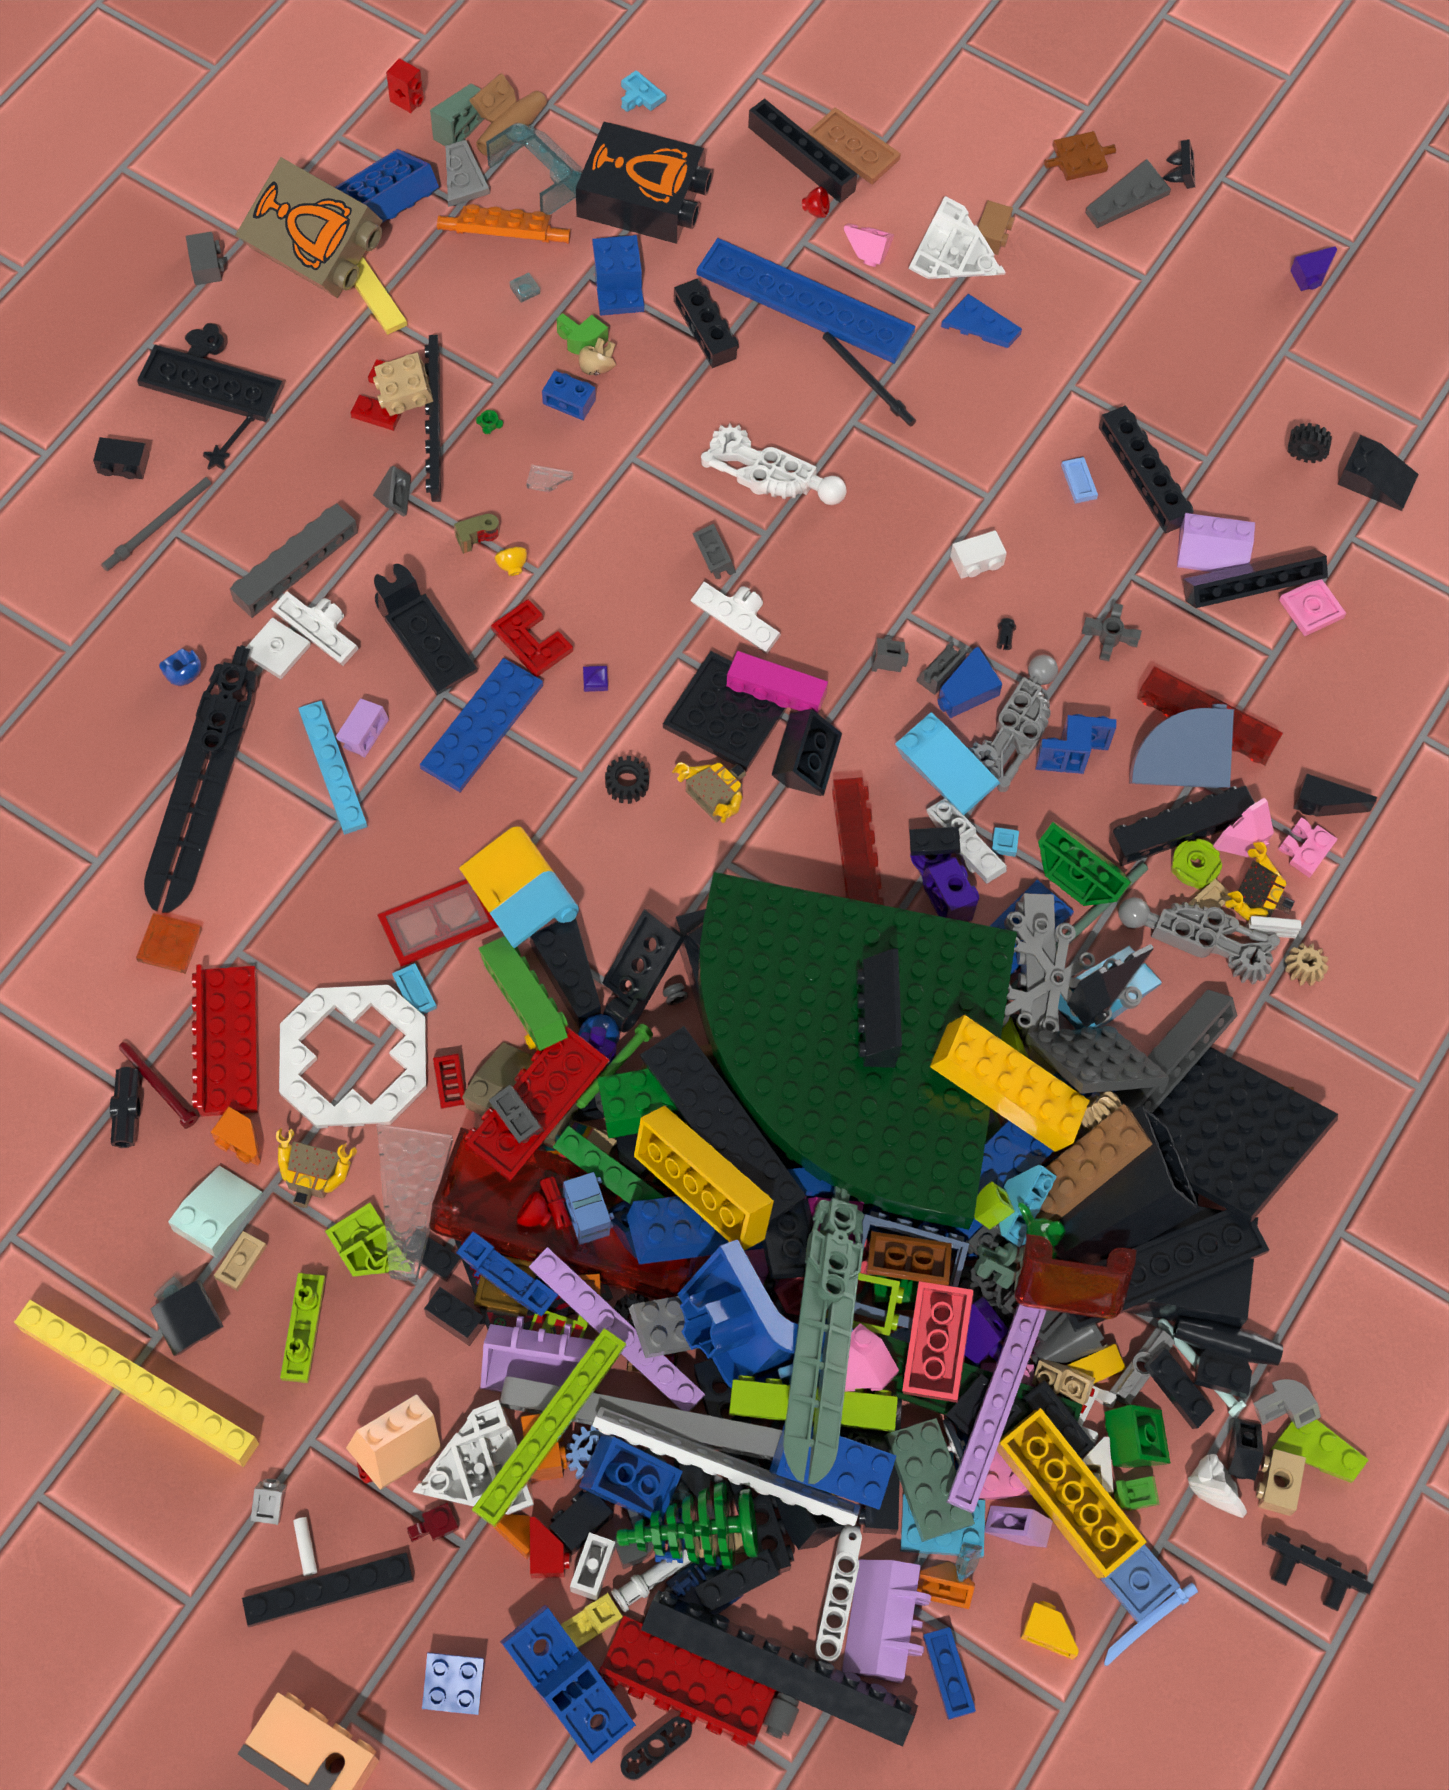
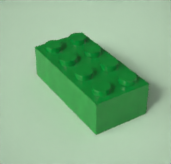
(630, 1097)

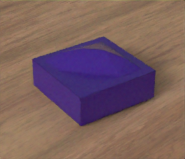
(595, 678)

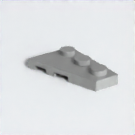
(463, 174)

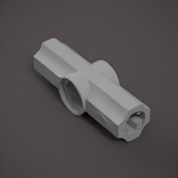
(1132, 1378)

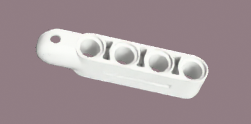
(846, 1550)

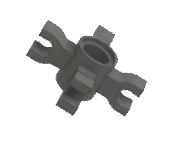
(1114, 624)

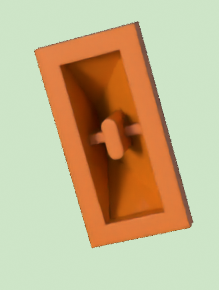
(516, 1531)
(944, 1586)

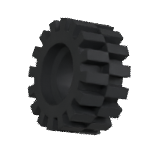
(1309, 443)
(627, 792)

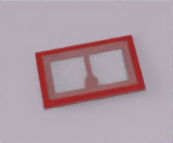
(435, 922)

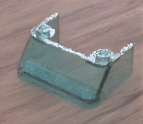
(563, 169)

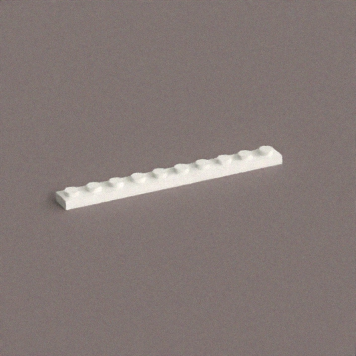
(734, 1469)

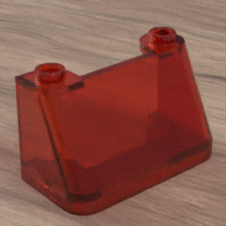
(1072, 1285)

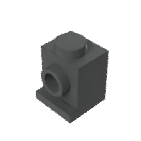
(889, 655)

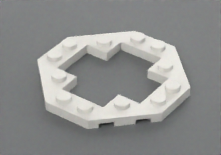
(353, 1108)

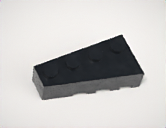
(567, 966)

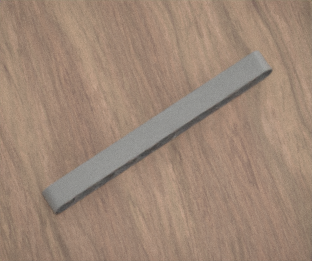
(702, 1429)

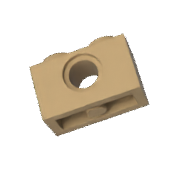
(1290, 1469)

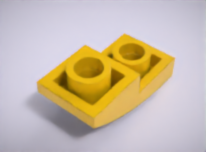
(1100, 1364)

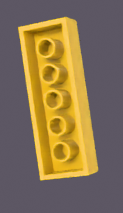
(1009, 1083)
(703, 1178)
(1069, 1494)

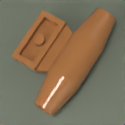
(499, 106)

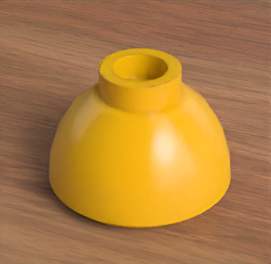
(511, 560)

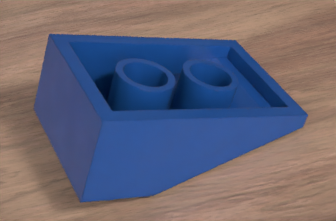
(630, 1477)

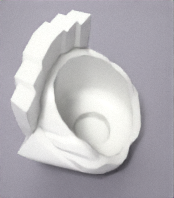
(1215, 1486)

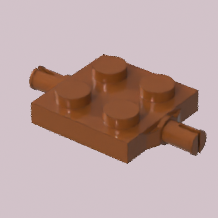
(1080, 156)

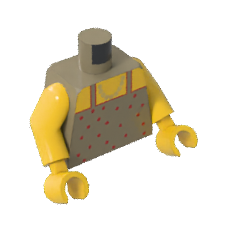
(713, 788)
(311, 1169)

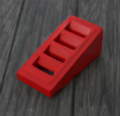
(447, 1060)

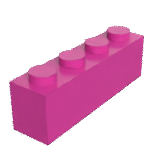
(776, 683)

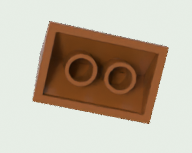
(909, 1258)

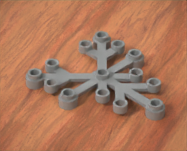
(1033, 946)

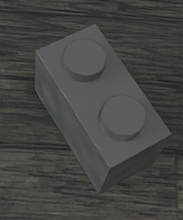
(204, 258)

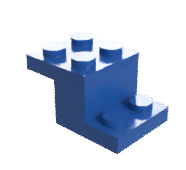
(618, 275)
(1076, 742)

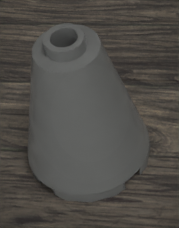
(1068, 1345)

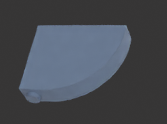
(1187, 750)

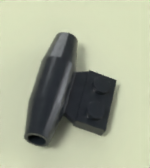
(1226, 1353)

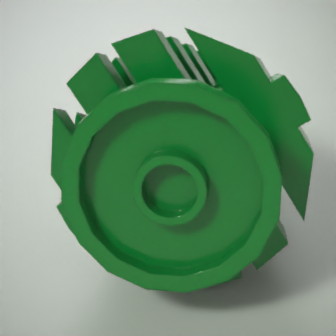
(706, 1527)

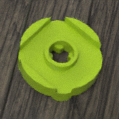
(1196, 876)

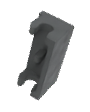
(713, 551)
(942, 668)
(516, 1114)

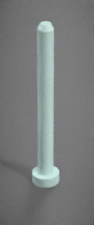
(1191, 1356)

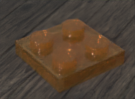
(169, 943)

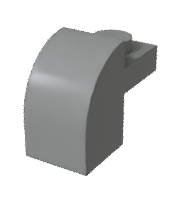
(1288, 1398)

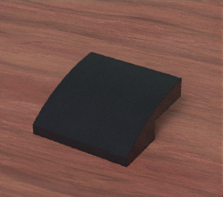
(186, 1317)

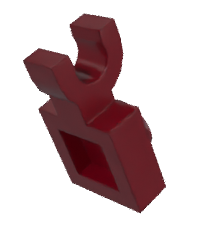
(436, 1522)

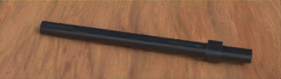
(896, 406)

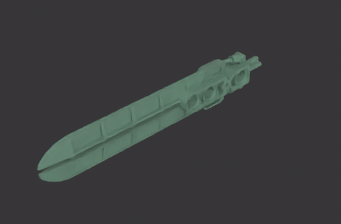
(823, 1250)

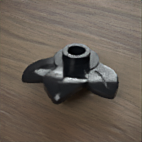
(205, 341)

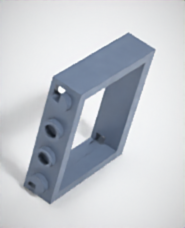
(928, 1233)

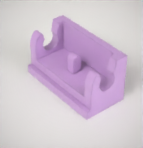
(362, 727)

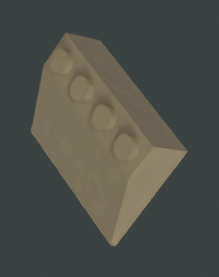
(497, 1075)

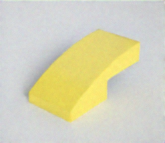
(592, 1621)

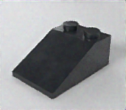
(1378, 474)

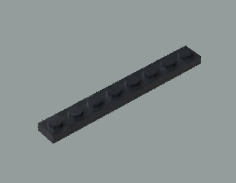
(432, 425)

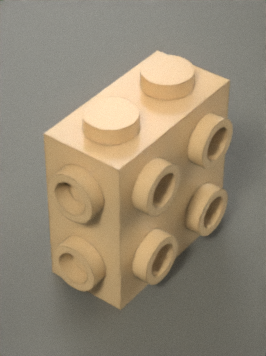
(402, 384)

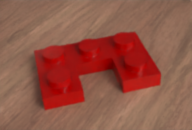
(369, 409)
(513, 632)

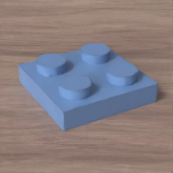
(1140, 1583)

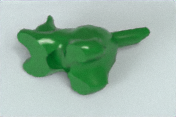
(1043, 1227)

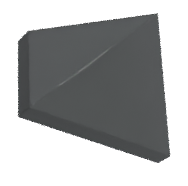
(394, 490)

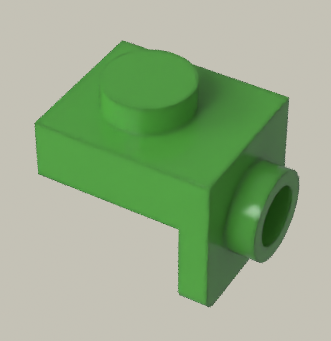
(1136, 1493)

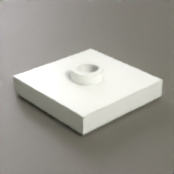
(277, 648)

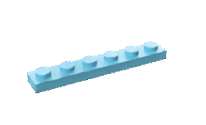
(332, 767)

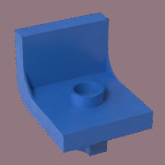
(735, 1318)

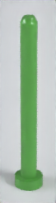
(642, 1033)

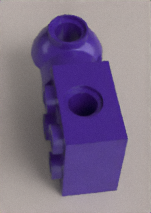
(947, 886)

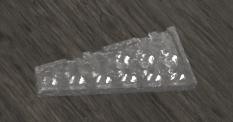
(410, 1176)

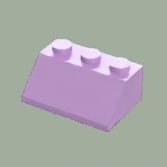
(1214, 543)

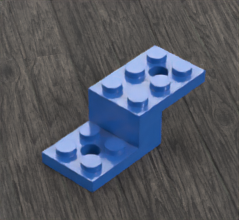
(568, 1683)

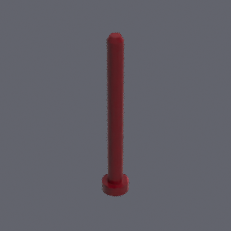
(187, 1118)

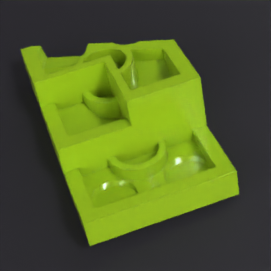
(361, 1242)

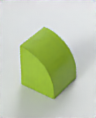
(992, 1205)

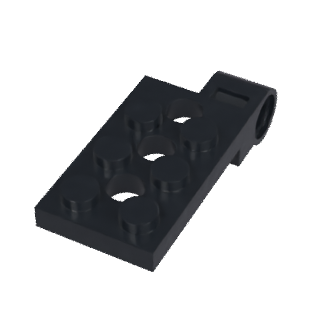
(629, 1006)

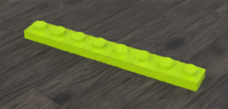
(549, 1428)

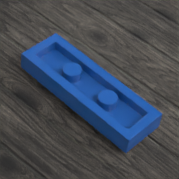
(949, 1673)

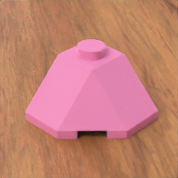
(869, 243)
(1251, 828)
(868, 1362)

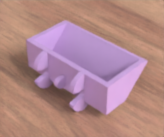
(529, 1355)
(883, 1620)

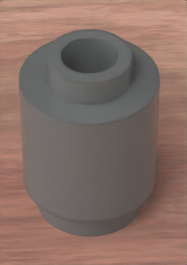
(781, 1716)

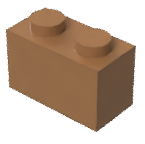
(995, 223)

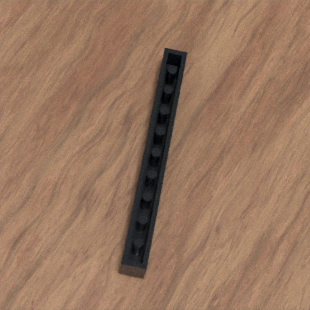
(780, 1667)

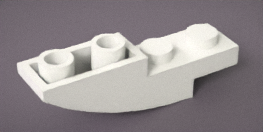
(973, 851)

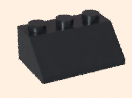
(807, 753)

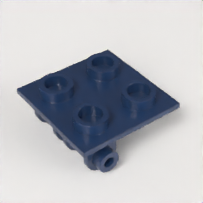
(695, 1574)

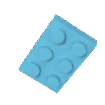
(944, 1545)

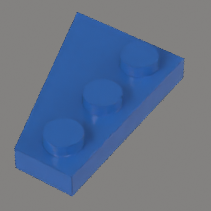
(980, 320)

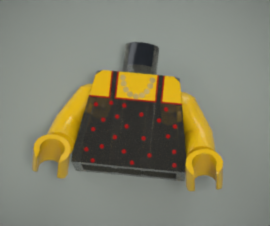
(1260, 889)

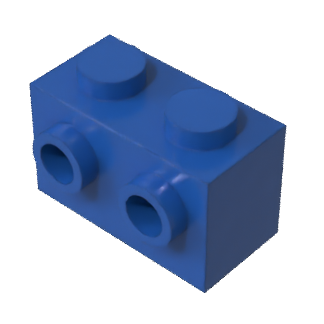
(569, 395)

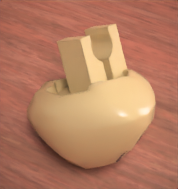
(597, 360)

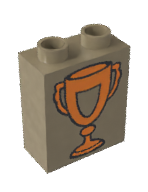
(310, 228)

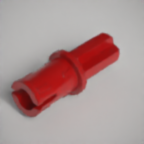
(555, 1203)

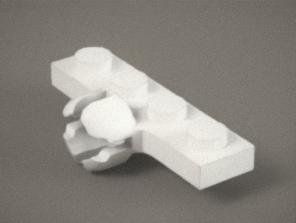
(738, 614)
(317, 625)

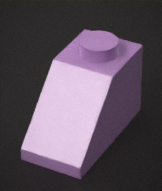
(1019, 1525)

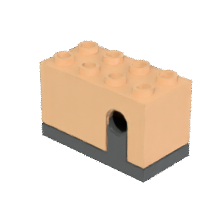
(300, 1749)

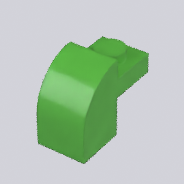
(581, 335)

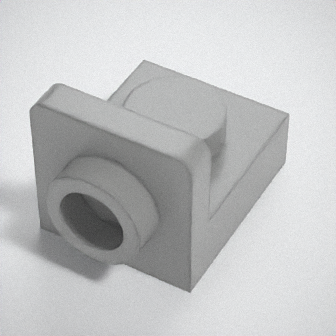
(268, 1501)

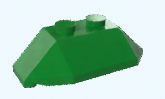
(1080, 868)

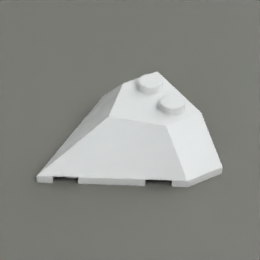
(954, 247)
(474, 1460)

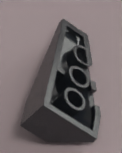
(1101, 989)
(803, 1527)

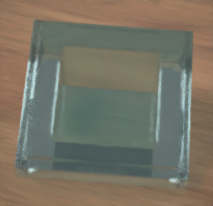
(967, 1560)

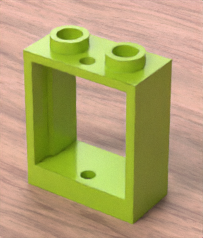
(895, 1297)

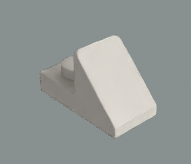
(1100, 1460)

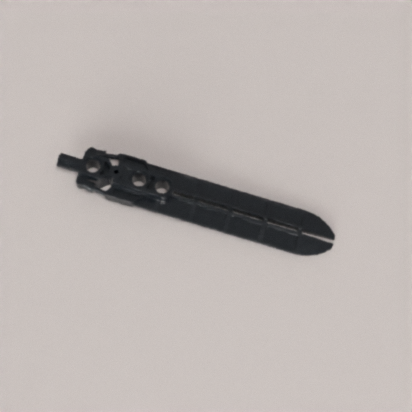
(221, 757)

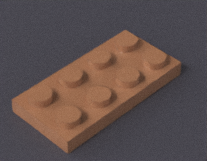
(854, 145)

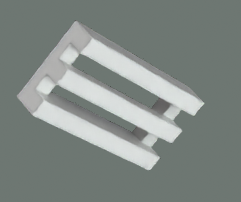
(1275, 926)

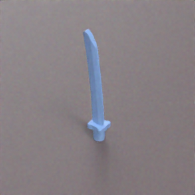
(1180, 1597)

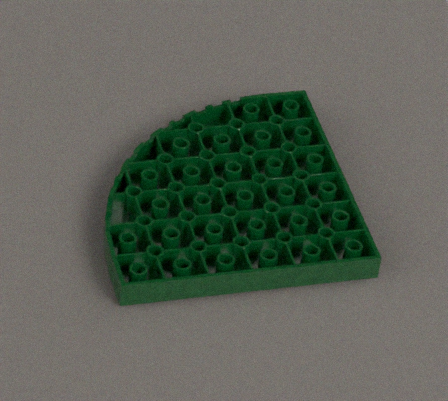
(787, 1038)

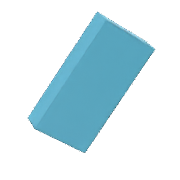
(414, 989)

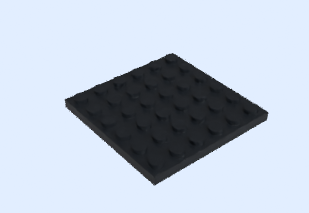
(1240, 1132)

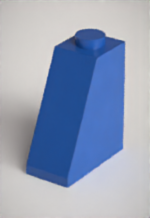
(969, 685)

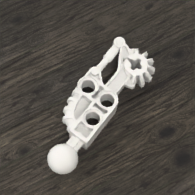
(734, 445)

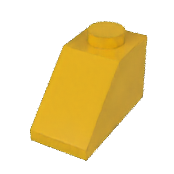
(1049, 1630)

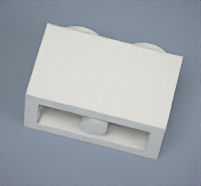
(978, 554)
(593, 1566)

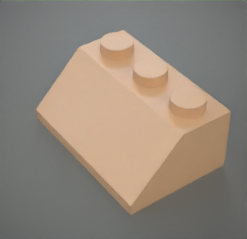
(396, 1442)

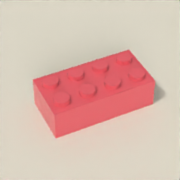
(938, 1342)

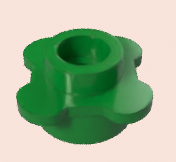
(489, 416)

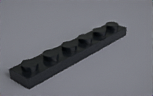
(327, 1590)

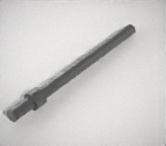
(123, 551)

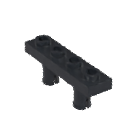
(1292, 1555)

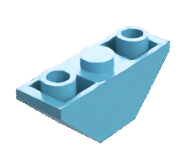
(1031, 1189)

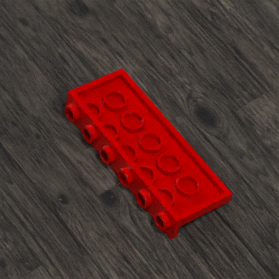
(225, 1040)
(549, 1091)
(686, 1683)

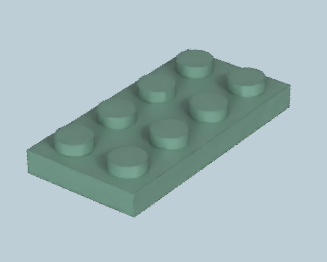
(927, 1479)

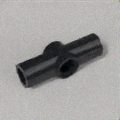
(125, 1107)

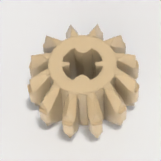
(1300, 960)
(1099, 1108)

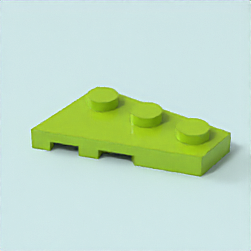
(1322, 1450)

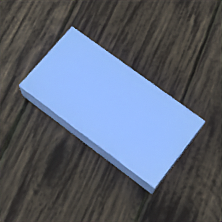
(1079, 480)

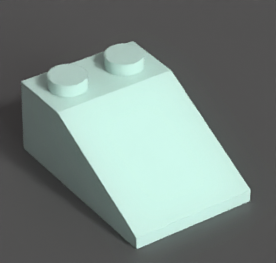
(214, 1210)

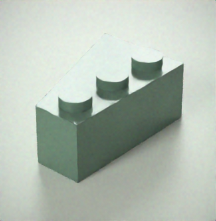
(455, 117)

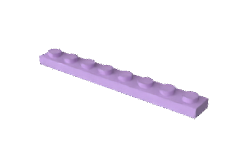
(602, 1315)
(995, 1408)

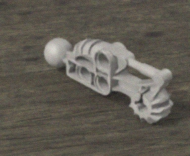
(1029, 719)
(1194, 923)

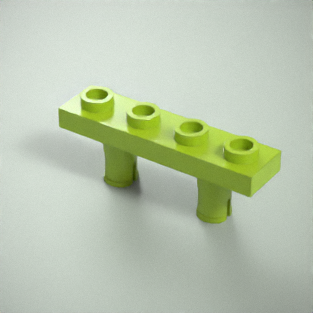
(303, 1328)

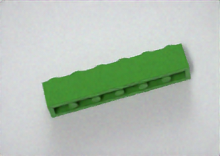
(524, 993)

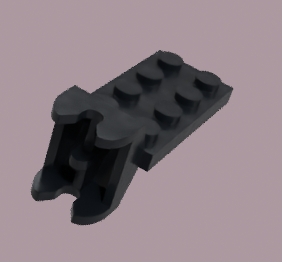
(422, 631)

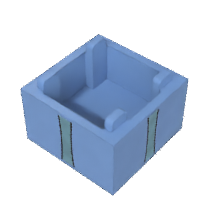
(587, 1208)

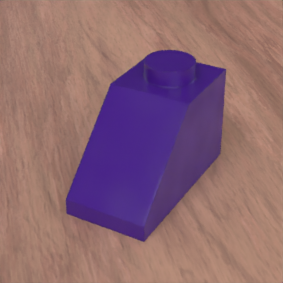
(1311, 268)

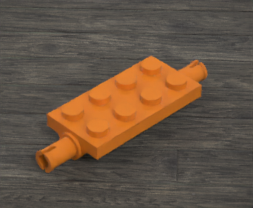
(504, 223)

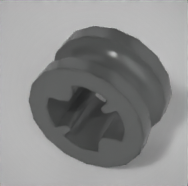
(675, 994)

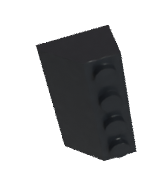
(879, 1009)

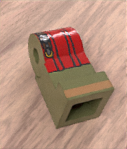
(476, 530)

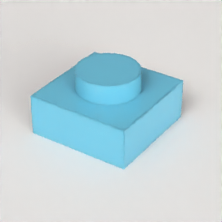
(1005, 841)

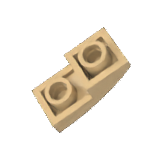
(1064, 1380)

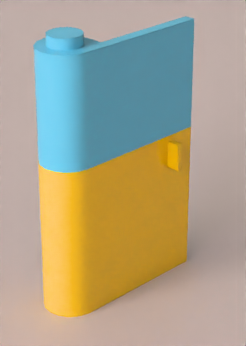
(518, 886)

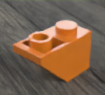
(237, 1134)

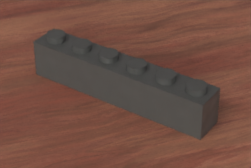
(293, 560)

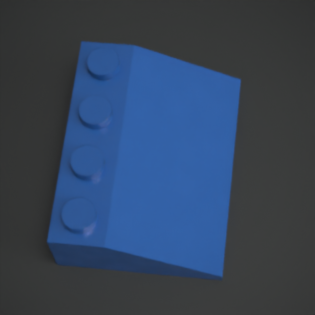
(391, 184)

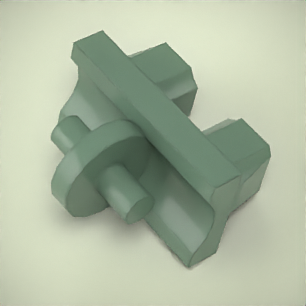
(1001, 1260)

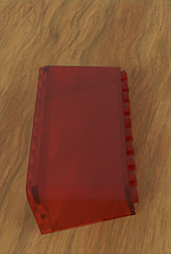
(485, 1202)

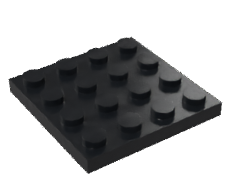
(721, 719)

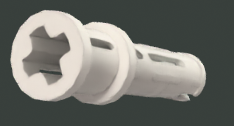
(641, 1585)

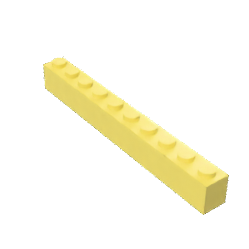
(137, 1383)

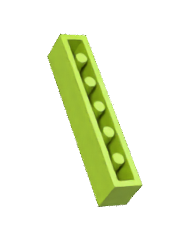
(771, 1402)

